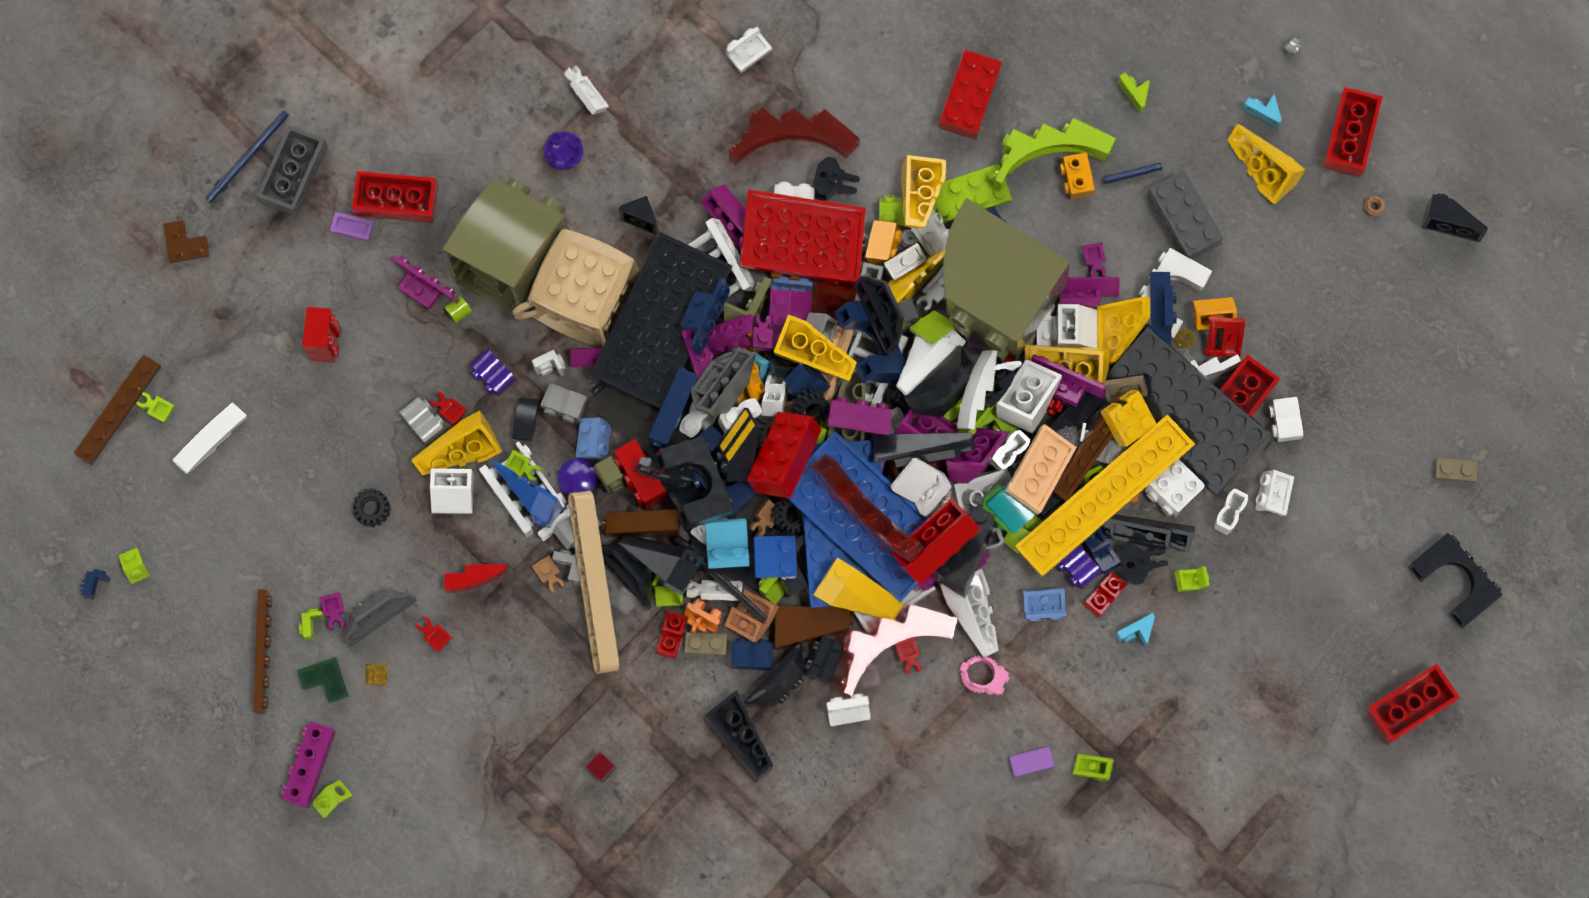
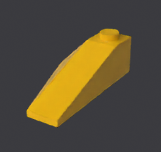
(1270, 167)
(920, 188)
(909, 283)
(806, 345)
(1089, 361)
(464, 443)
(854, 591)

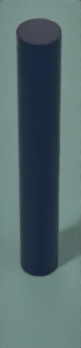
(1132, 173)

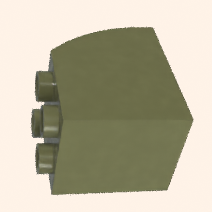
(503, 242)
(998, 281)

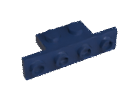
(1161, 305)
(703, 314)

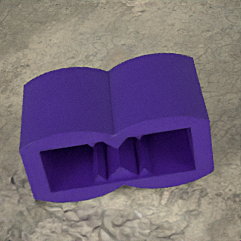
(492, 372)
(1079, 567)

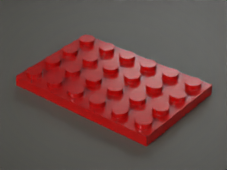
(802, 237)

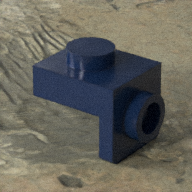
(89, 585)

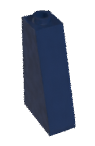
(673, 409)

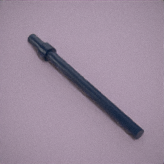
(222, 185)

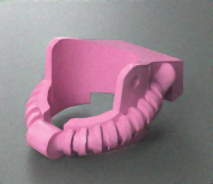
(995, 687)

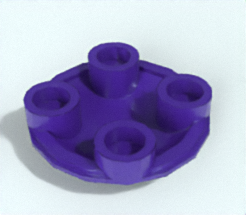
(563, 150)
(577, 476)

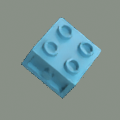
(727, 543)

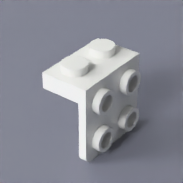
(922, 485)
(1174, 489)

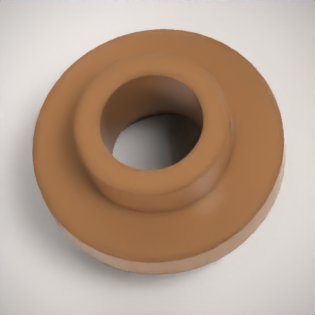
(1374, 200)

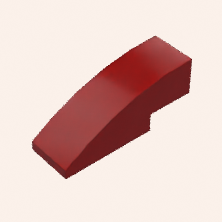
(474, 577)

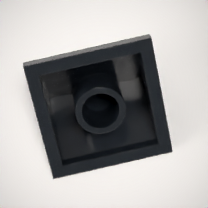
(639, 214)

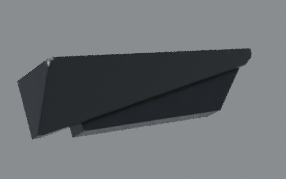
(1078, 415)
(920, 446)
(1149, 532)

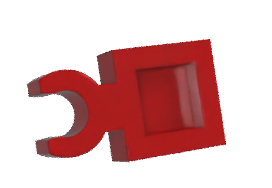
(1054, 407)
(450, 409)
(435, 636)
(908, 651)

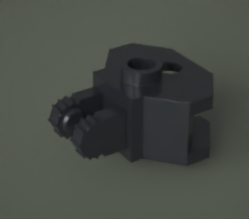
(833, 179)
(1141, 562)

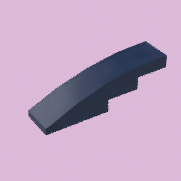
(1101, 551)

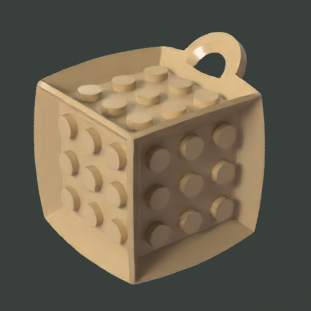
(580, 287)

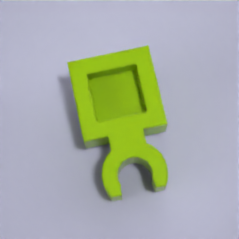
(158, 408)
(521, 464)

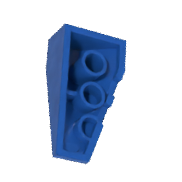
(538, 502)

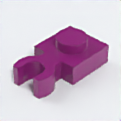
(1094, 256)
(761, 336)
(333, 607)

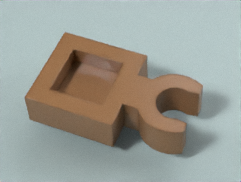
(763, 517)
(547, 572)

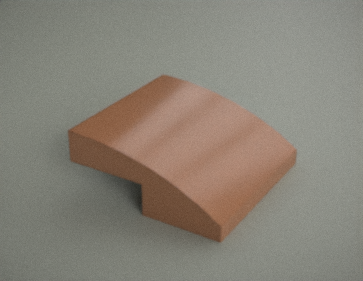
(747, 624)

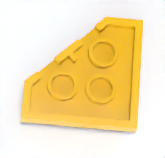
(1120, 324)

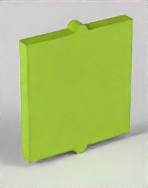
(932, 327)

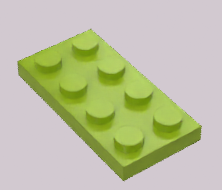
(973, 186)

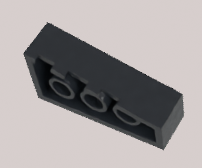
(961, 566)
(737, 733)

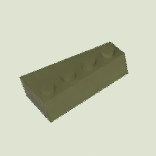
(854, 391)

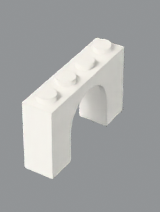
(1181, 270)

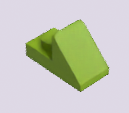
(1136, 94)
(1013, 539)
(1093, 767)

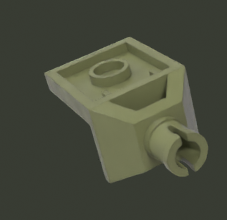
(754, 306)

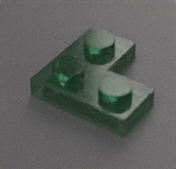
(326, 674)

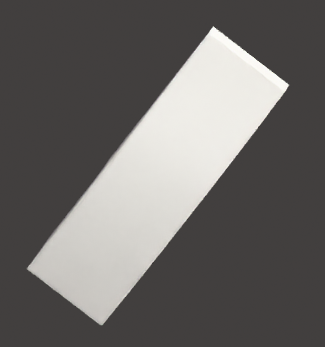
(774, 395)

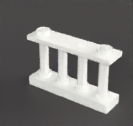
(727, 249)
(875, 398)
(502, 492)

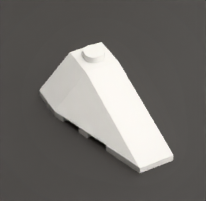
(925, 358)
(974, 613)

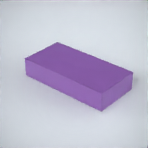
(352, 226)
(1031, 762)

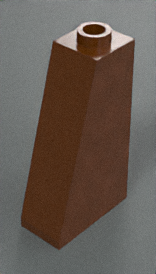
(642, 524)
(809, 624)

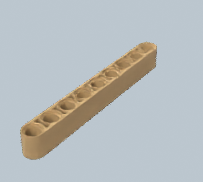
(593, 582)

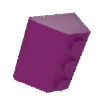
(784, 303)
(860, 416)
(926, 424)
(973, 462)

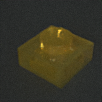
(376, 674)

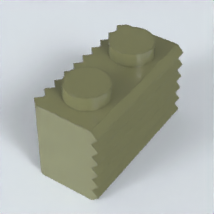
(610, 475)

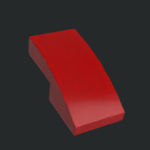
(1105, 594)
(671, 635)

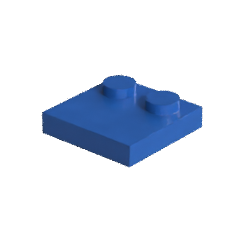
(775, 557)

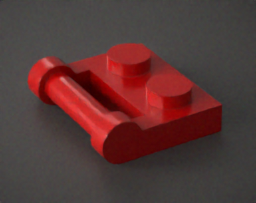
(1231, 336)

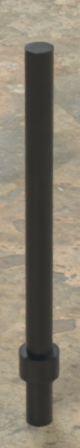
(724, 582)

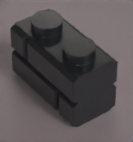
(825, 660)

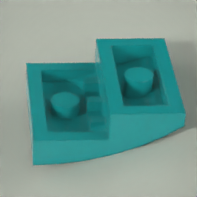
(1010, 510)

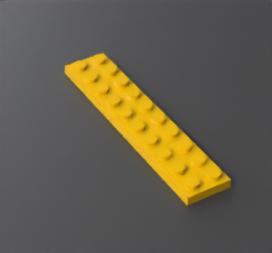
(1104, 495)

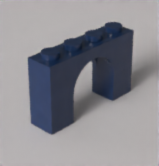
(876, 367)
(741, 492)

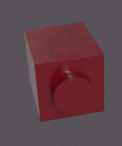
(601, 767)

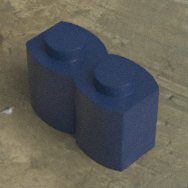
(805, 378)
(751, 655)

